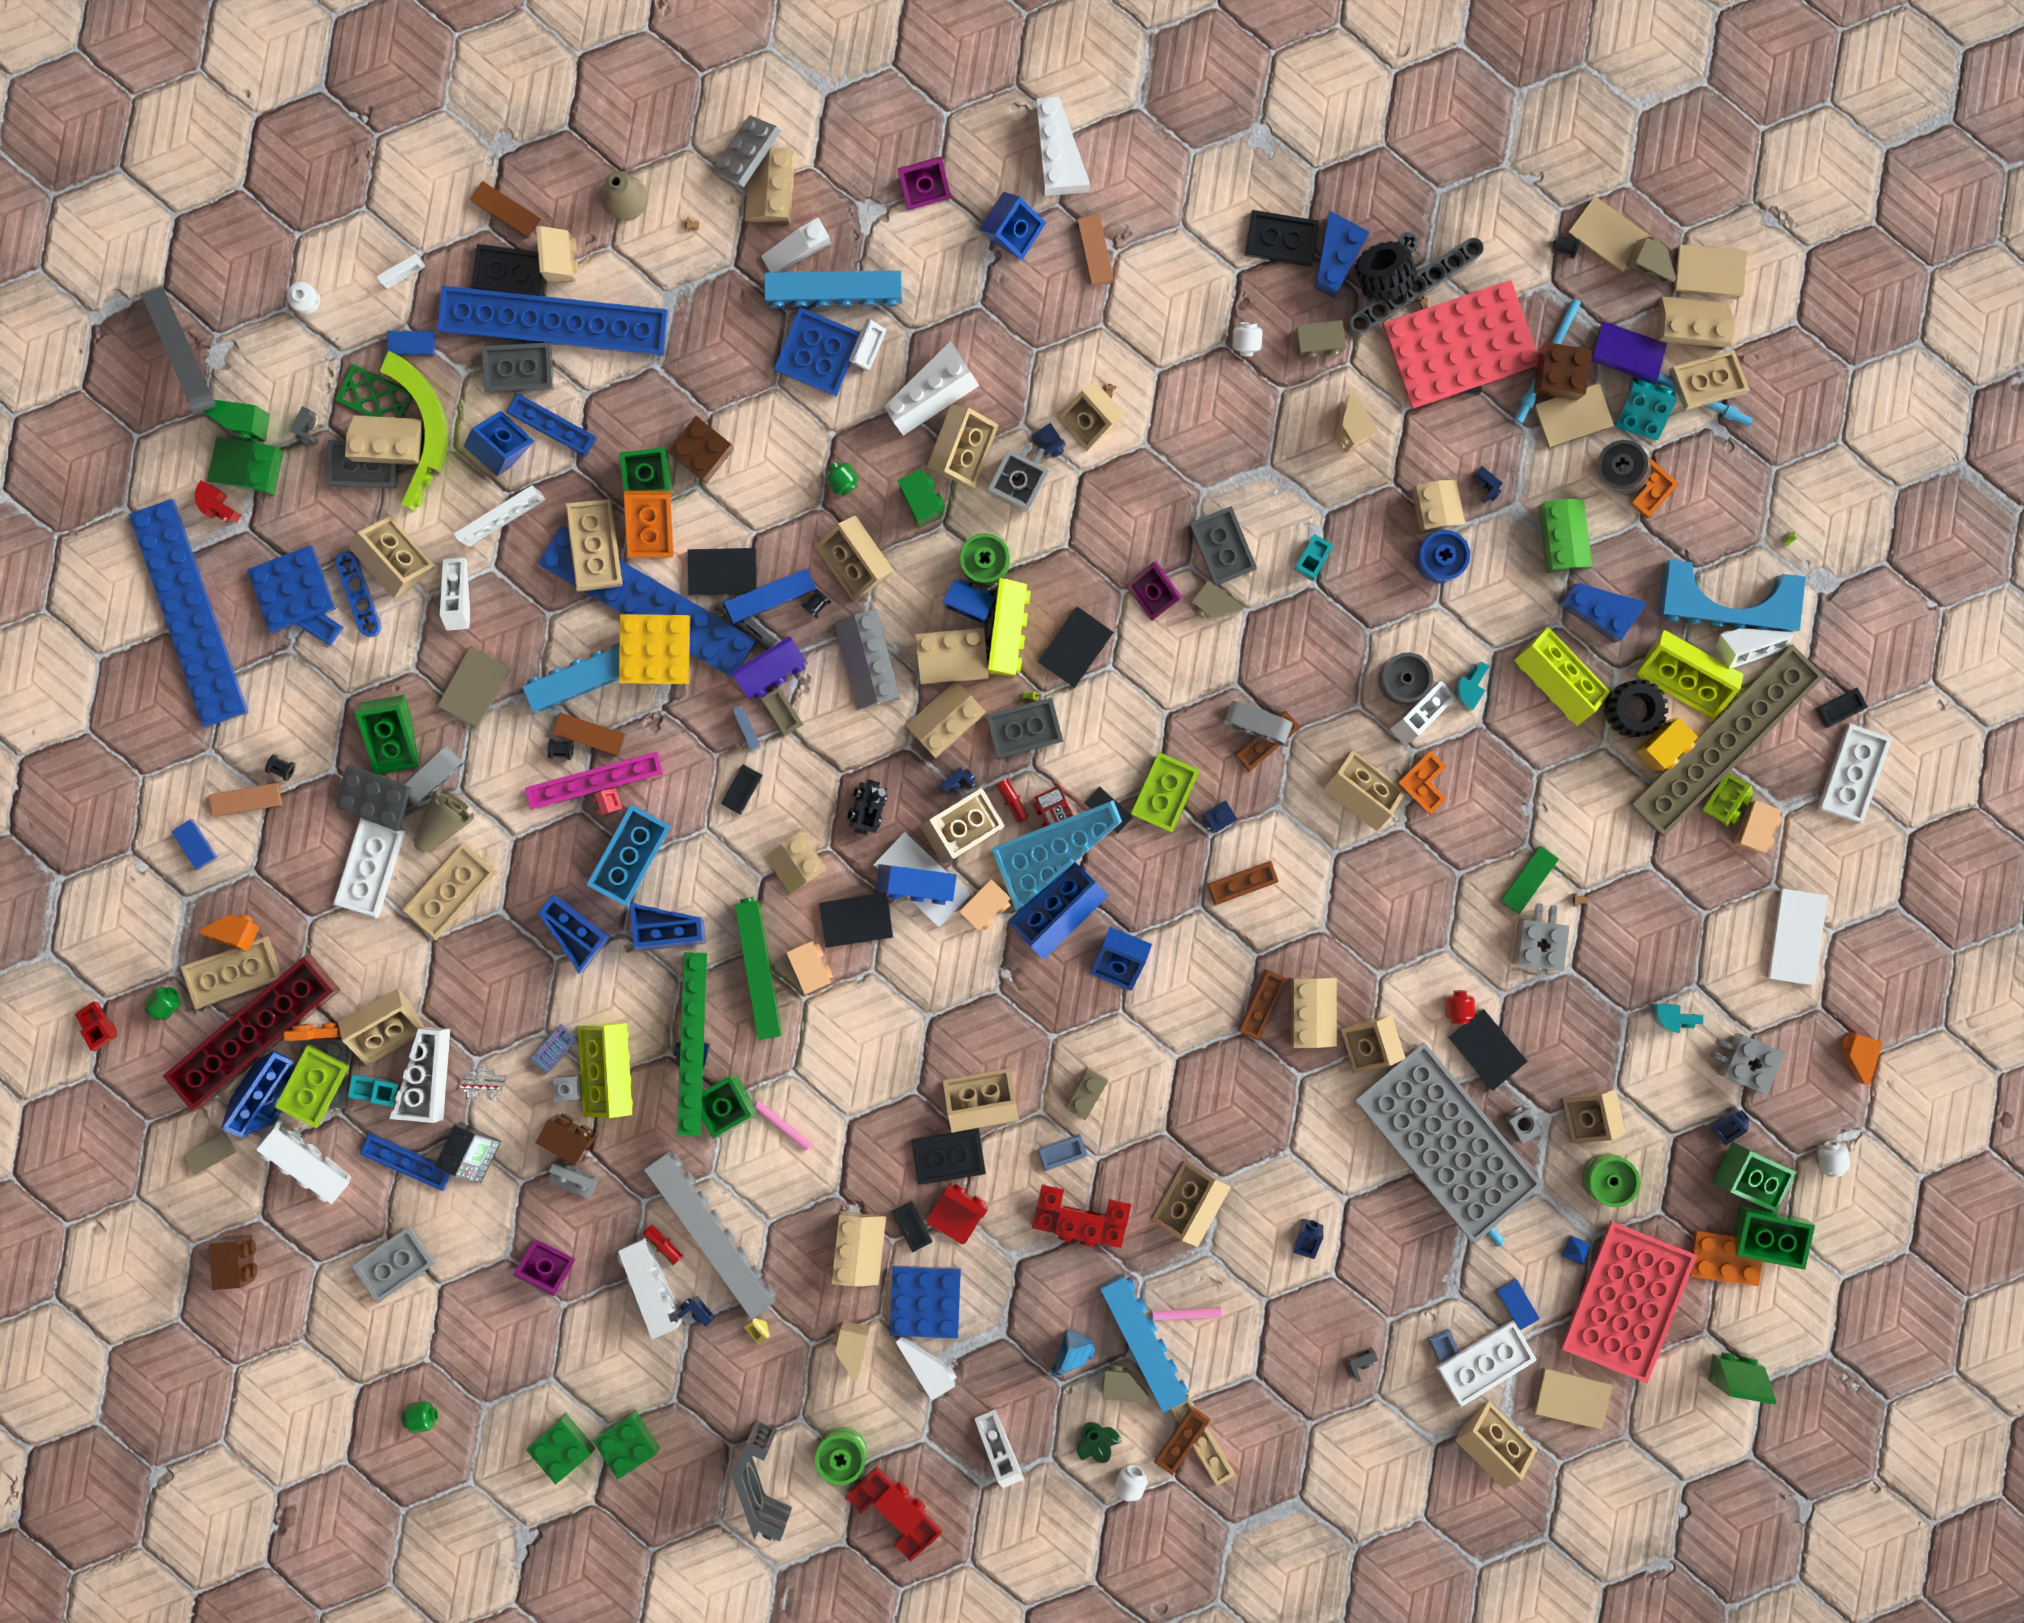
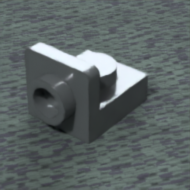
(303, 423)
(1363, 1360)

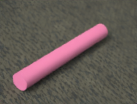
(783, 1126)
(1186, 1314)

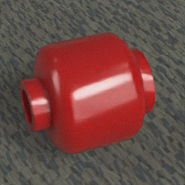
(1460, 1007)

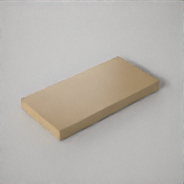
(593, 545)
(449, 891)
(231, 973)

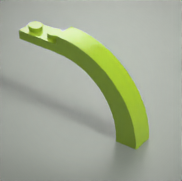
(434, 421)

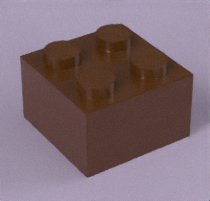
(1562, 371)
(701, 449)
(566, 1138)
(232, 1262)

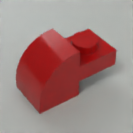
(210, 503)
(96, 1027)

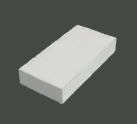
(401, 271)
(867, 345)

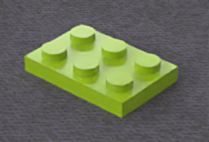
(1165, 792)
(312, 1086)

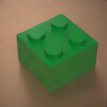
(646, 470)
(920, 497)
(726, 1106)
(626, 1444)
(560, 1449)

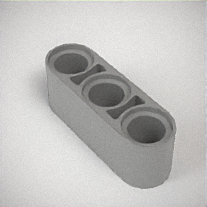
(1258, 723)
(433, 776)

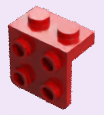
(957, 1213)

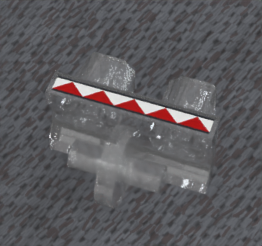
(482, 1079)

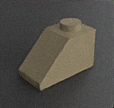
(1652, 260)
(1214, 602)
(1122, 1385)

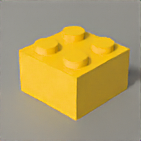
(1666, 745)

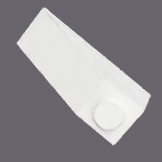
(797, 246)
(455, 595)
(1748, 645)
(1423, 713)
(930, 1370)
(999, 1449)

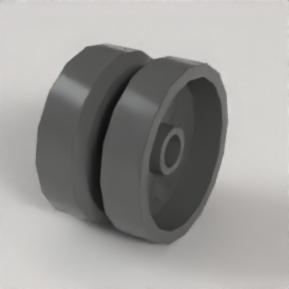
(1634, 475)
(1418, 674)

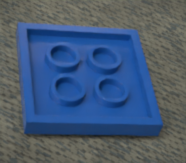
(817, 352)
(291, 589)
(925, 1301)

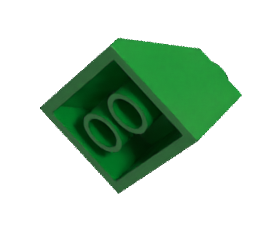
(1773, 1237)

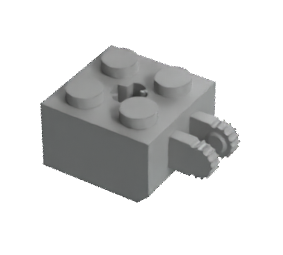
(1012, 468)
(1553, 935)
(1735, 1064)

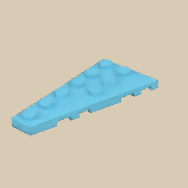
(1042, 855)

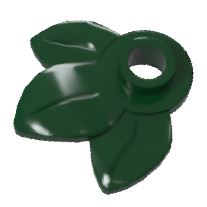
(1098, 1445)

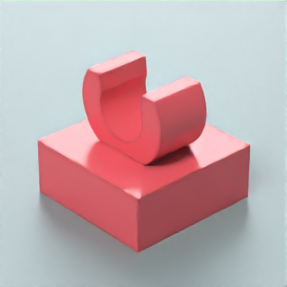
(608, 801)

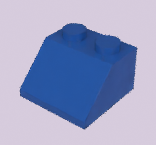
(1012, 225)
(498, 443)
(969, 601)
(1121, 958)

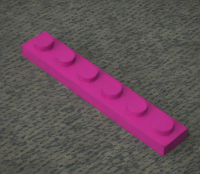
(594, 780)

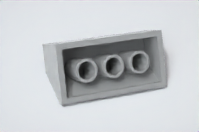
(867, 659)

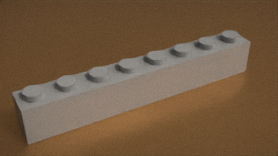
(710, 1234)

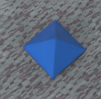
(1576, 1250)

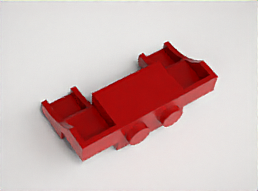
(1078, 1223)
(899, 1508)

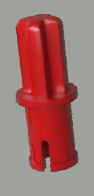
(1012, 800)
(662, 1244)

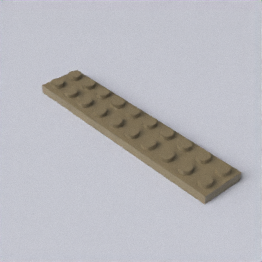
(1728, 740)

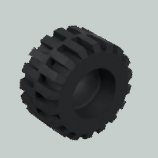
(1386, 271)
(1655, 708)

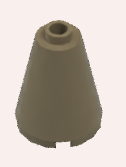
(624, 196)
(441, 820)

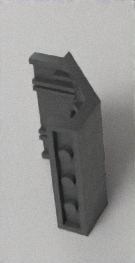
(762, 1512)

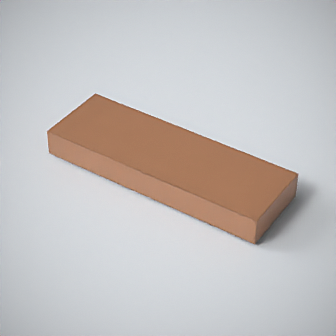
(1095, 250)
(245, 800)

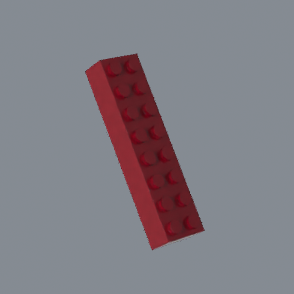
(251, 1033)

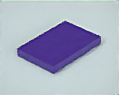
(1629, 352)

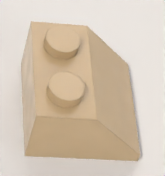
(556, 254)
(1091, 416)
(1354, 424)
(1438, 505)
(796, 862)
(1373, 1044)
(1594, 1116)
(850, 1346)

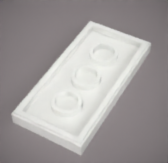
(500, 516)
(1854, 773)
(909, 854)
(369, 868)
(1797, 936)
(1485, 1363)

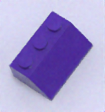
(770, 668)

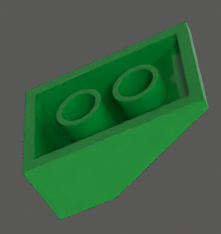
(243, 419)
(245, 465)
(388, 734)
(1754, 1177)
(1741, 1378)

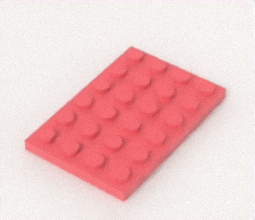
(1461, 344)
(1628, 1301)

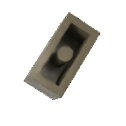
(1320, 339)
(1086, 1093)

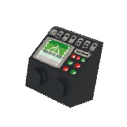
(467, 1153)

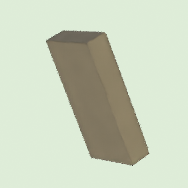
(781, 711)
(209, 1153)

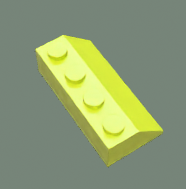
(1007, 628)
(1690, 674)
(1562, 676)
(605, 1070)

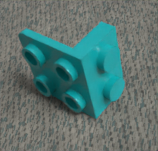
(1646, 409)

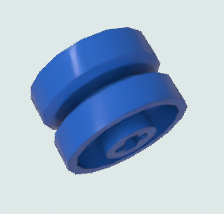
(1453, 548)

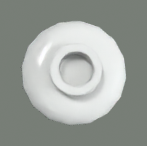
(303, 298)
(1247, 338)
(1833, 1158)
(1131, 1483)

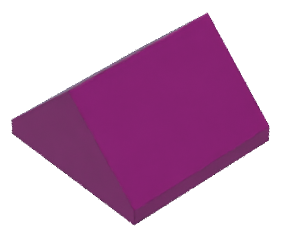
(924, 183)
(1154, 591)
(544, 1268)

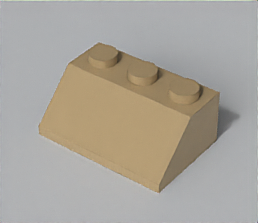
(771, 188)
(1695, 323)
(384, 440)
(962, 445)
(391, 556)
(854, 558)
(952, 656)
(946, 719)
(1364, 790)
(1313, 1012)
(380, 1027)
(980, 1100)
(1191, 1203)
(858, 1249)
(1496, 1445)

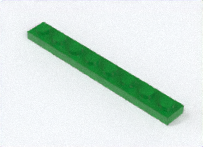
(691, 1044)

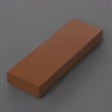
(505, 209)
(589, 734)
(1259, 749)
(1242, 882)
(1262, 1004)
(1182, 1440)

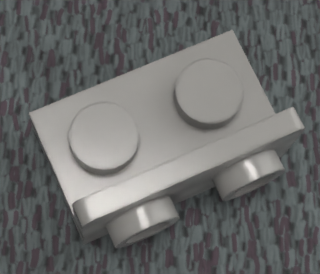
(573, 1179)

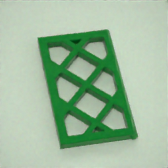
(357, 405)

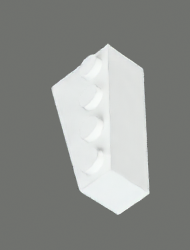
(1060, 158)
(931, 390)
(425, 1078)
(303, 1162)
(650, 1288)

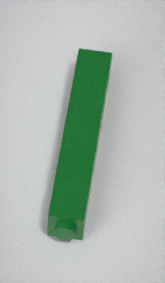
(758, 969)

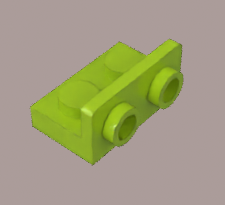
(1729, 800)

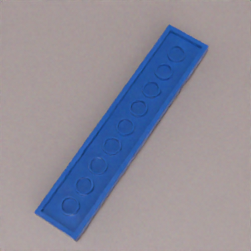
(552, 320)
(188, 613)
(710, 636)

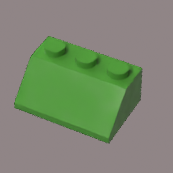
(1565, 535)

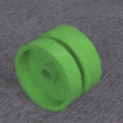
(984, 546)
(1597, 1180)
(838, 1469)

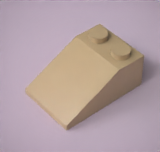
(962, 826)

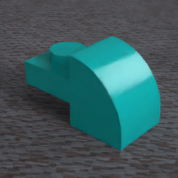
(1313, 557)
(1467, 690)
(1670, 1018)
(372, 1089)

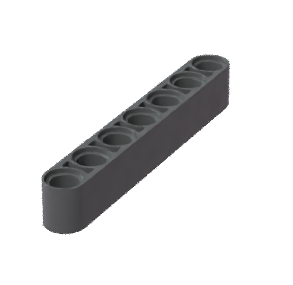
(1425, 283)
(178, 350)

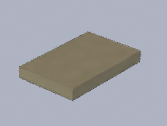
(474, 687)

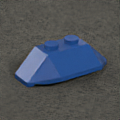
(255, 1098)

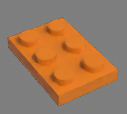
(648, 523)
(1718, 1260)

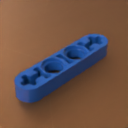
(356, 595)

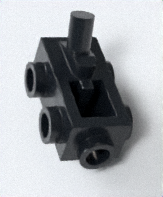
(868, 802)

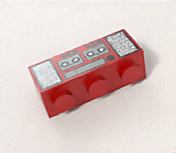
(1052, 806)

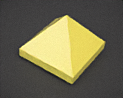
(757, 1330)

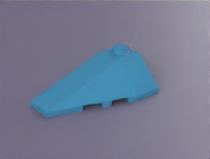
(1072, 1353)

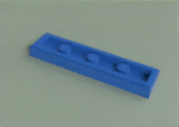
(551, 425)
(769, 596)
(404, 1161)

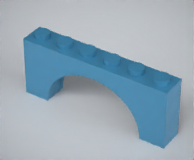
(1684, 600)

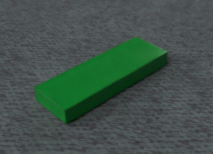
(1529, 879)

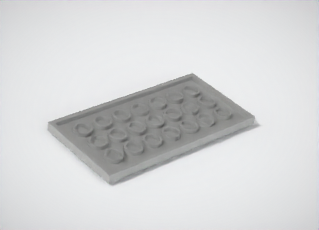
(1448, 1143)

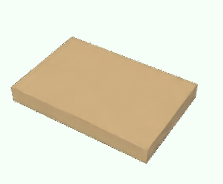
(1606, 234)
(1710, 270)
(1709, 380)
(1569, 419)
(1573, 1398)

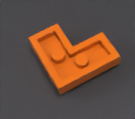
(1655, 491)
(1418, 782)
(307, 1032)

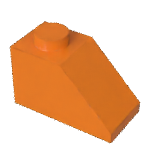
(232, 931)
(1861, 1056)

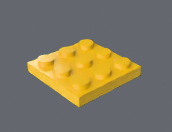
(654, 649)

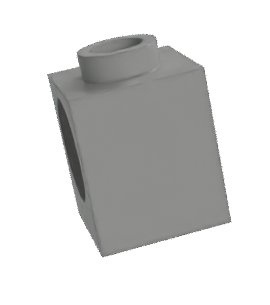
(567, 1087)
(1530, 1131)

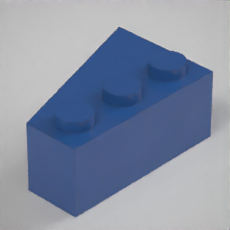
(1338, 251)
(1602, 610)
(916, 884)
(664, 929)
(574, 932)

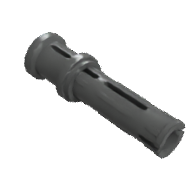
(749, 626)

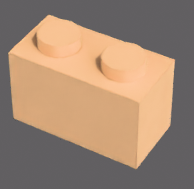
(1758, 827)
(985, 905)
(809, 966)

